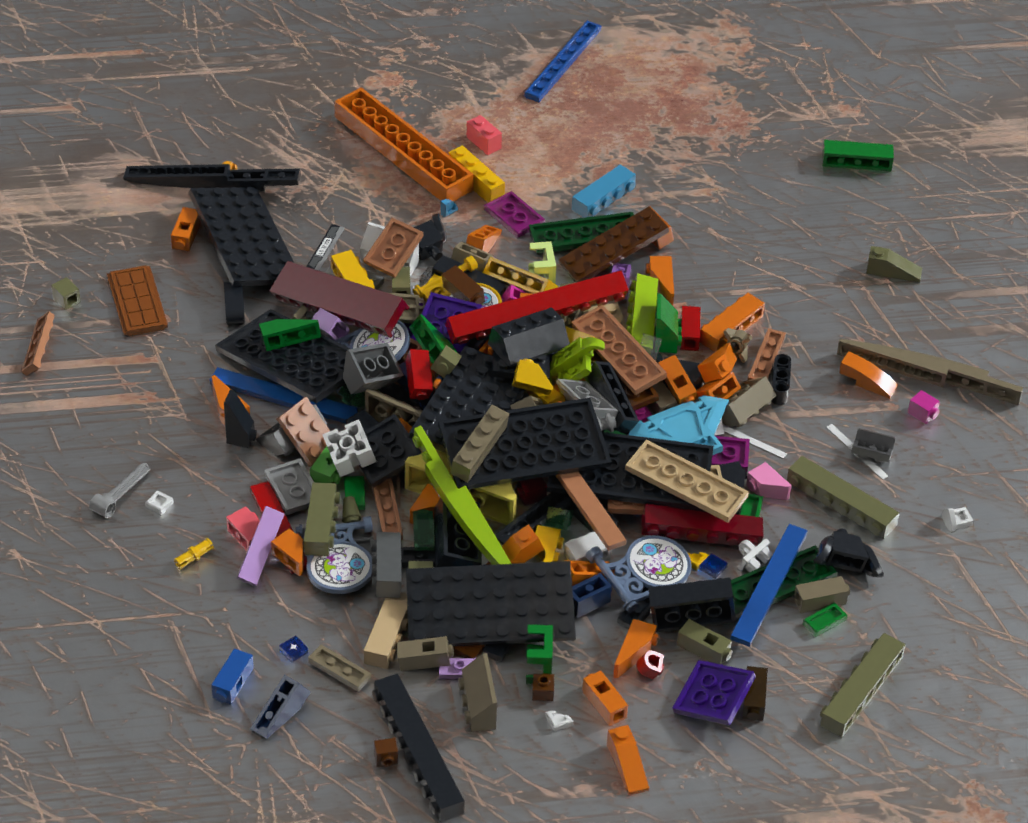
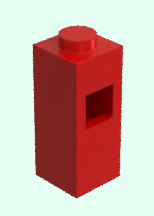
(690, 328)
(419, 374)

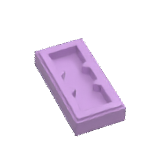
(454, 671)

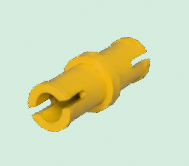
(193, 553)

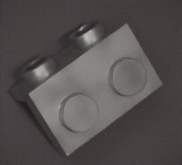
(873, 445)

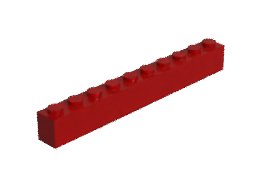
(562, 299)

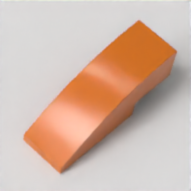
(867, 375)

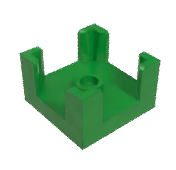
(540, 653)

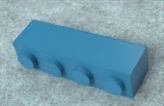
(603, 192)

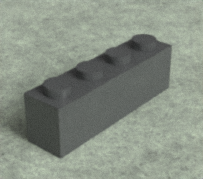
(387, 564)

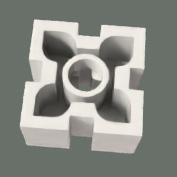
(349, 448)

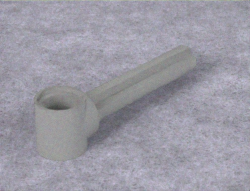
(106, 503)

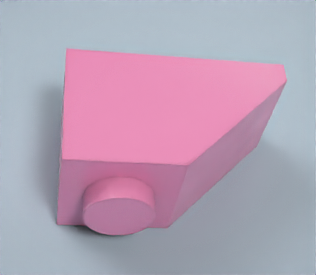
(768, 483)

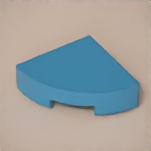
(448, 207)

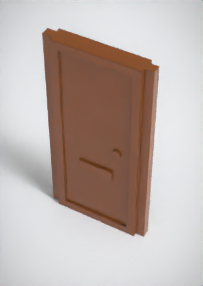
(137, 300)

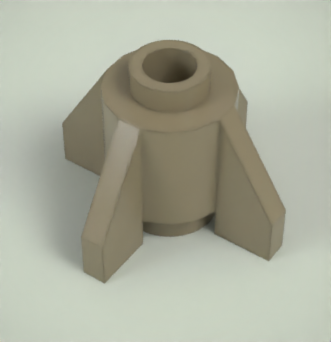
(739, 340)

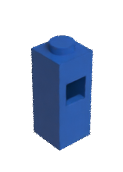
(232, 676)

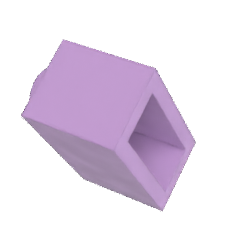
(330, 325)

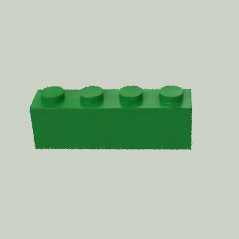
(857, 155)

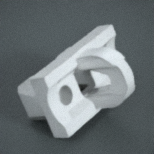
(751, 553)

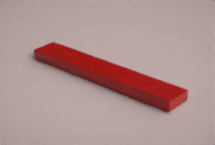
(265, 496)

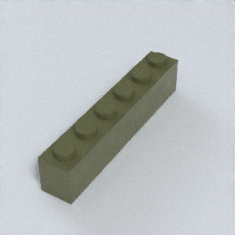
(843, 497)
(862, 684)

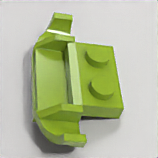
(575, 359)

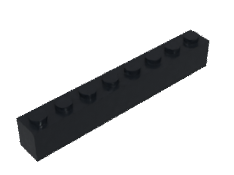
(418, 748)

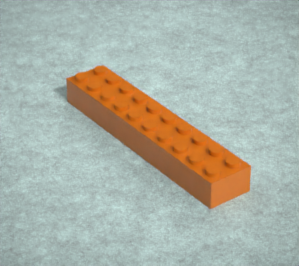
(403, 145)

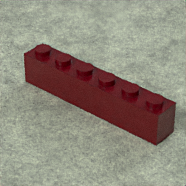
(700, 526)

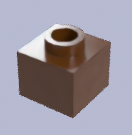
(543, 687)
(385, 752)

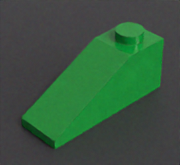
(287, 332)
(429, 337)

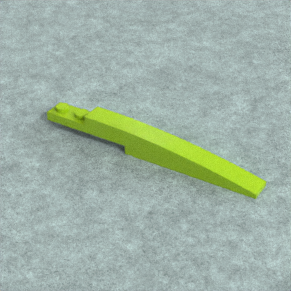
(459, 502)

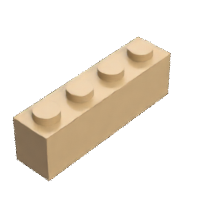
(387, 632)

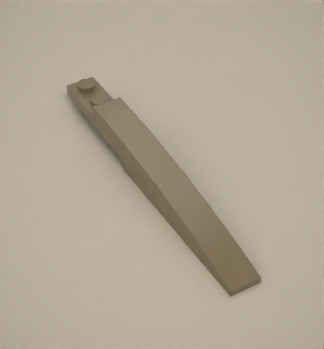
(932, 369)

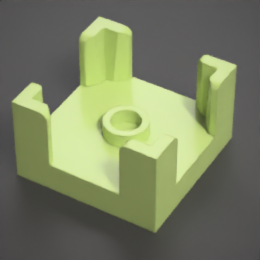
(548, 265)

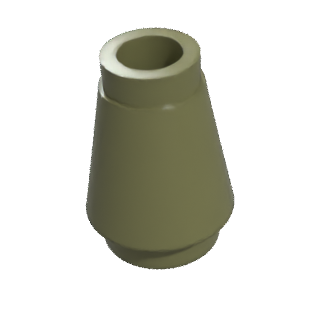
(350, 510)

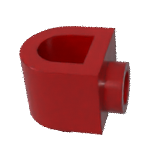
(650, 664)

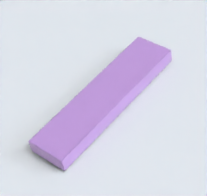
(260, 546)

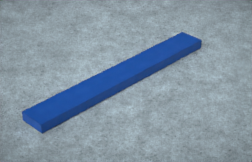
(562, 61)
(280, 394)
(768, 585)

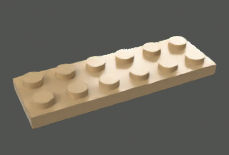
(687, 480)

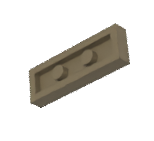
(339, 668)

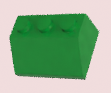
(667, 325)

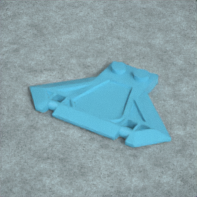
(686, 423)

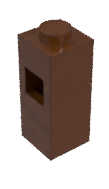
(462, 286)

